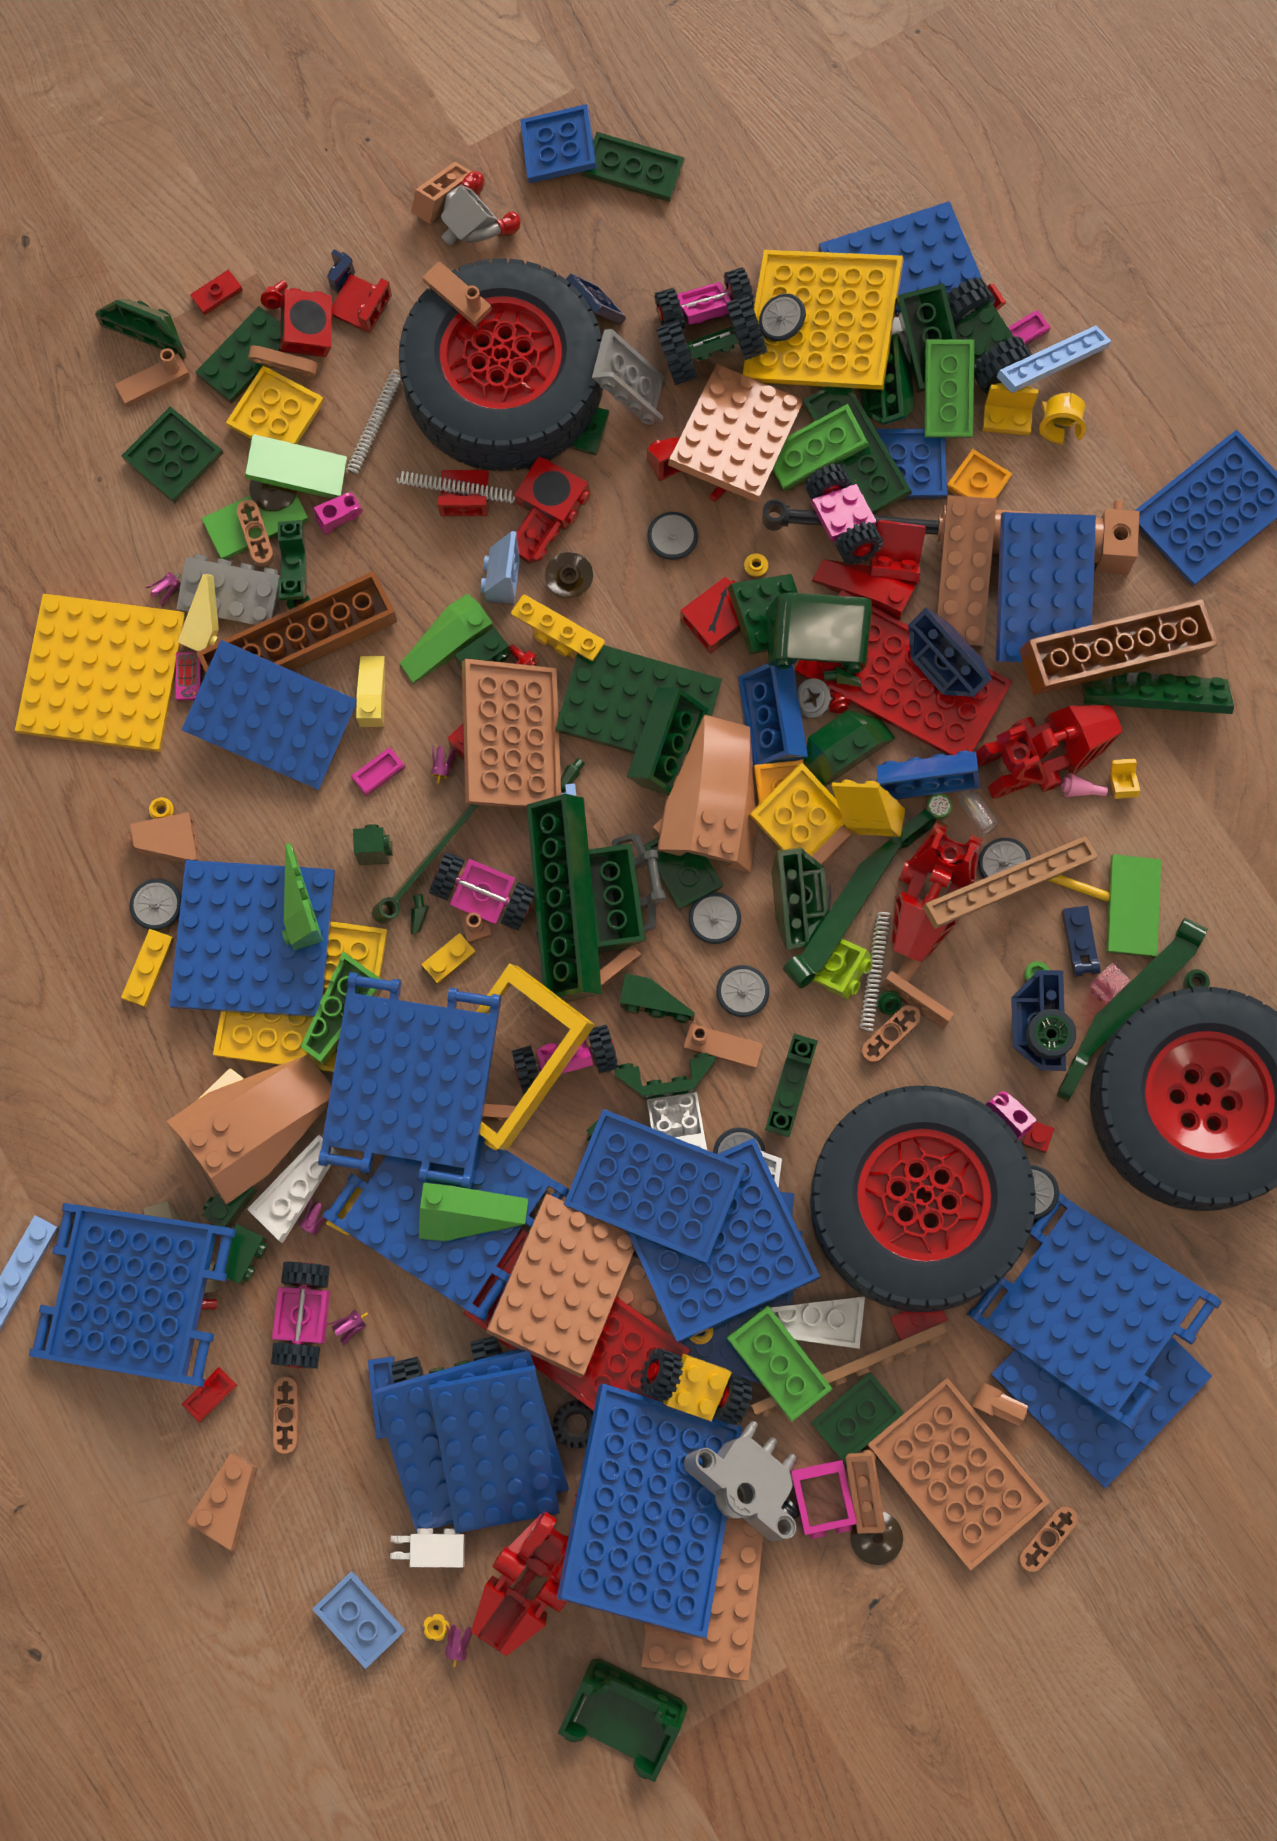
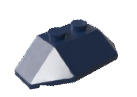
(946, 656)
(1038, 994)

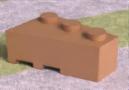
(225, 1502)

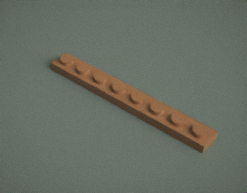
(1009, 882)
(863, 1364)

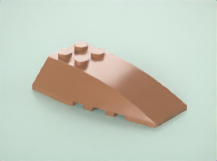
(713, 797)
(252, 1123)

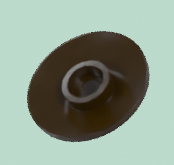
(271, 498)
(569, 564)
(880, 1552)

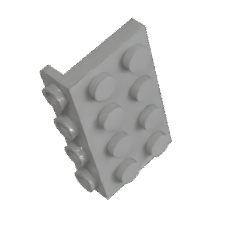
(628, 377)
(239, 591)

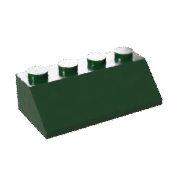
(924, 316)
(665, 739)
(616, 898)

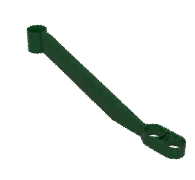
(392, 902)
(805, 967)
(1132, 997)

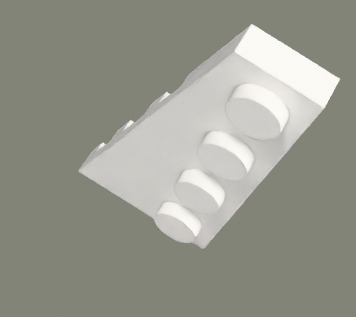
(289, 1194)
(825, 1321)

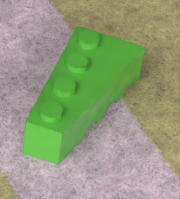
(324, 1031)

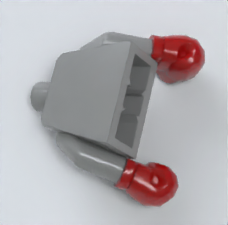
(470, 217)

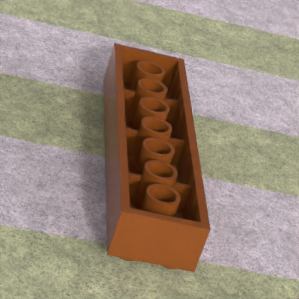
(316, 625)
(1117, 647)

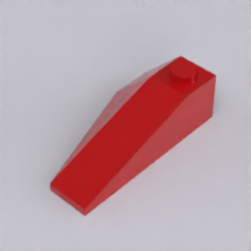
(658, 456)
(885, 593)

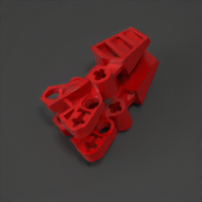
(1083, 728)
(946, 861)
(504, 1614)

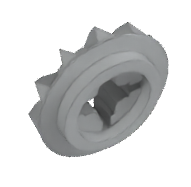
(805, 695)

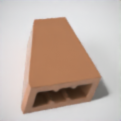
(166, 838)

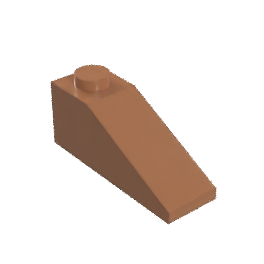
(431, 196)

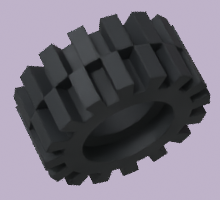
(560, 1420)

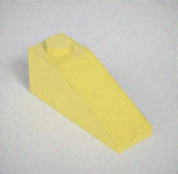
(202, 620)
(371, 691)

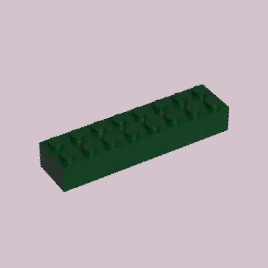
(564, 897)

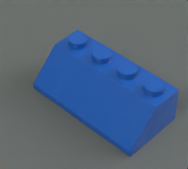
(773, 714)
(930, 775)

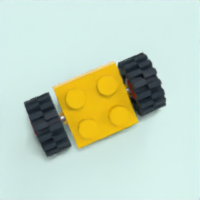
(696, 1386)

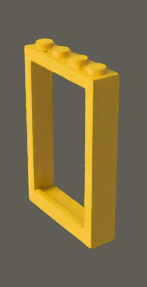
(579, 1030)

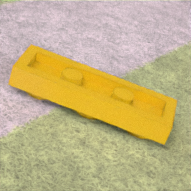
(147, 968)

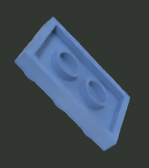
(358, 1619)

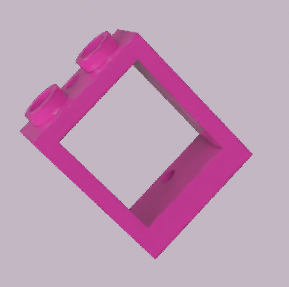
(814, 1471)

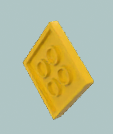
(275, 408)
(799, 812)

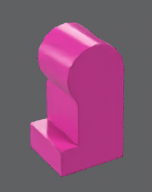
(337, 512)
(1012, 1113)

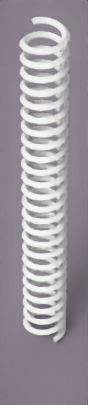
(378, 417)
(453, 487)
(876, 971)

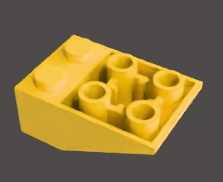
(868, 809)

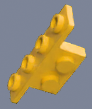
(557, 630)

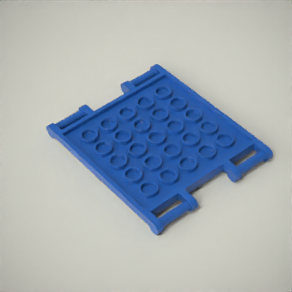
(410, 1080)
(389, 1217)
(132, 1293)
(1094, 1310)

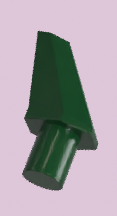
(842, 676)
(571, 773)
(418, 913)

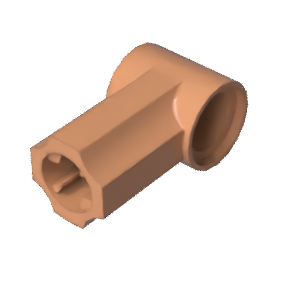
(993, 1402)

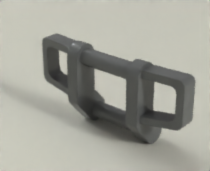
(648, 859)

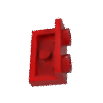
(535, 535)

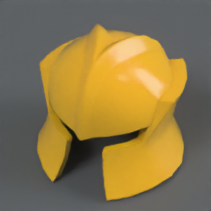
(1062, 410)

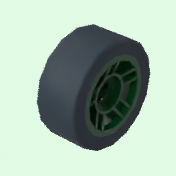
(1051, 1021)

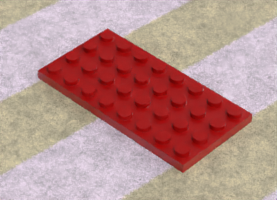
(905, 697)
(619, 1352)

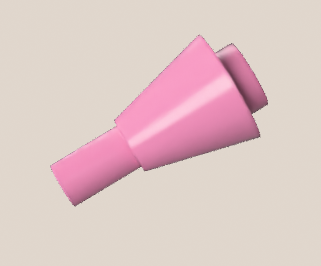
(1076, 786)

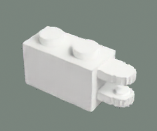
(433, 1549)

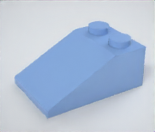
(502, 570)

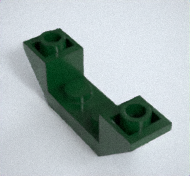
(293, 561)
(631, 1078)
(791, 1085)

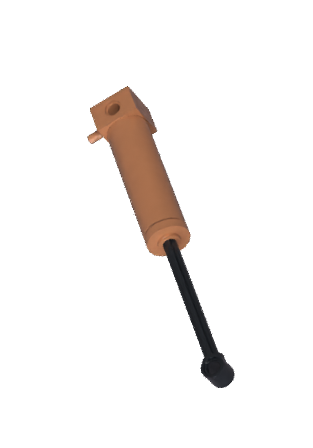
(1114, 533)

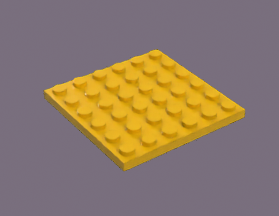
(846, 319)
(100, 673)
(279, 1037)

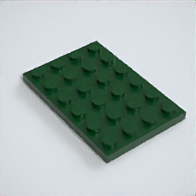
(614, 693)

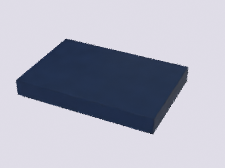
(597, 299)

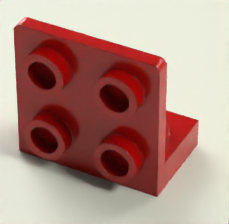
(361, 302)
(460, 505)
(900, 551)

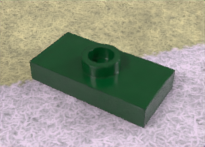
(592, 436)

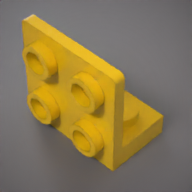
(1009, 411)

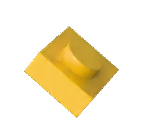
(1124, 778)

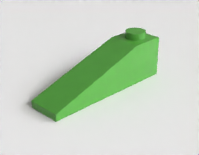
(449, 634)
(299, 915)
(463, 1212)

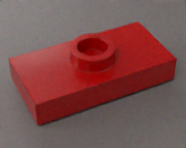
(216, 292)
(911, 1323)
(207, 1398)

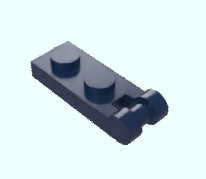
(1080, 940)

